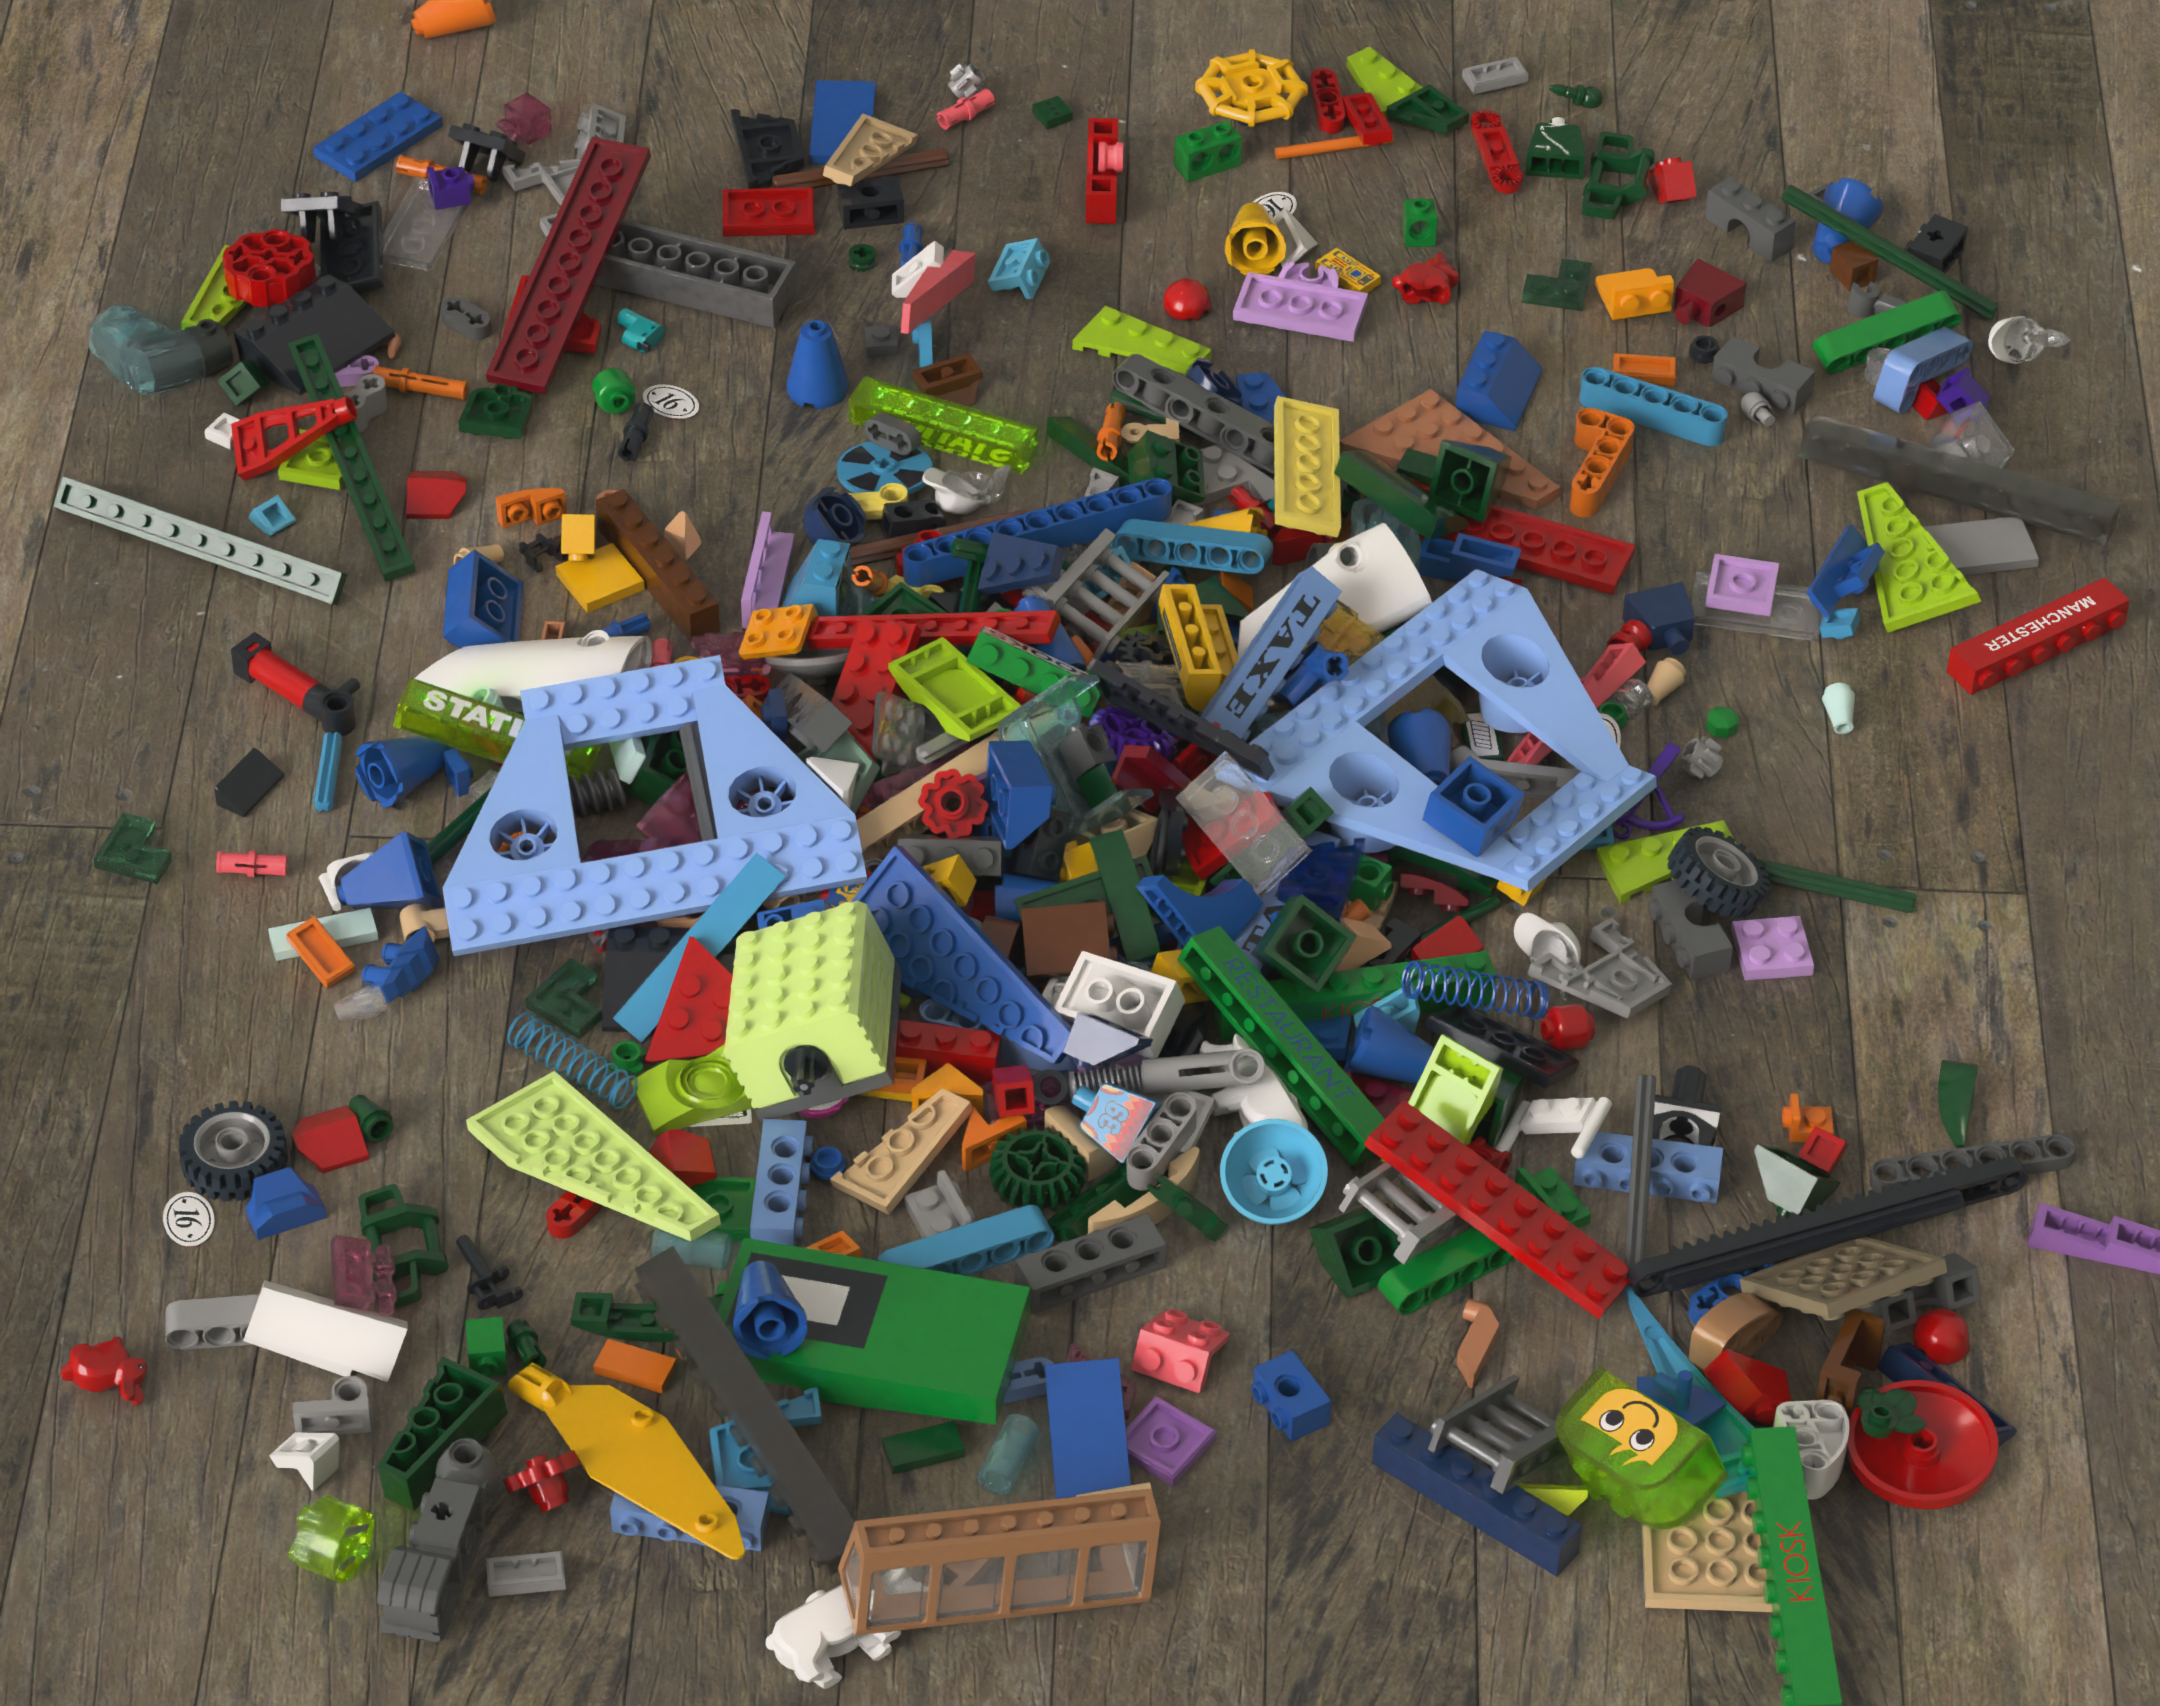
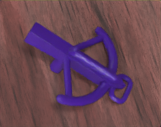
(1658, 769)

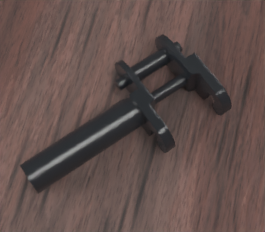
(550, 546)
(486, 1278)

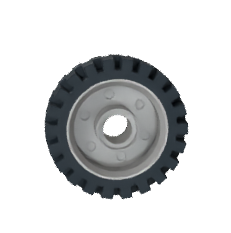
(1718, 872)
(231, 1149)

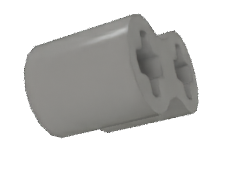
(369, 399)

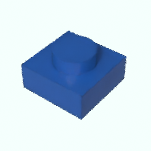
(457, 771)

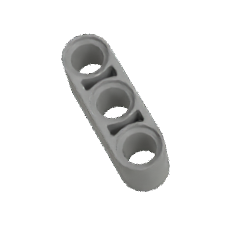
(1163, 1126)
(208, 1322)

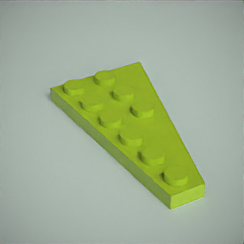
(1914, 573)

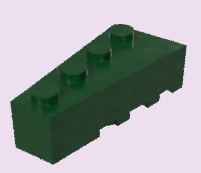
(453, 1407)

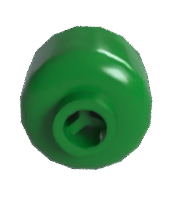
(612, 388)

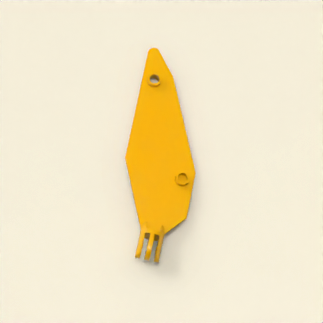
(633, 1455)

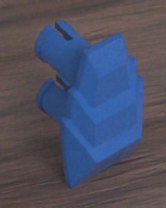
(407, 966)

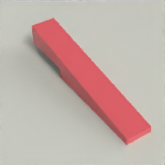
(937, 288)
(1603, 679)

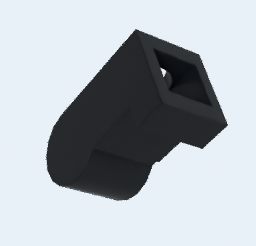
(910, 517)
(1402, 940)

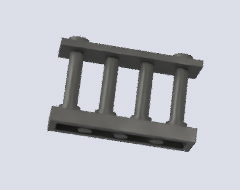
(1520, 1458)

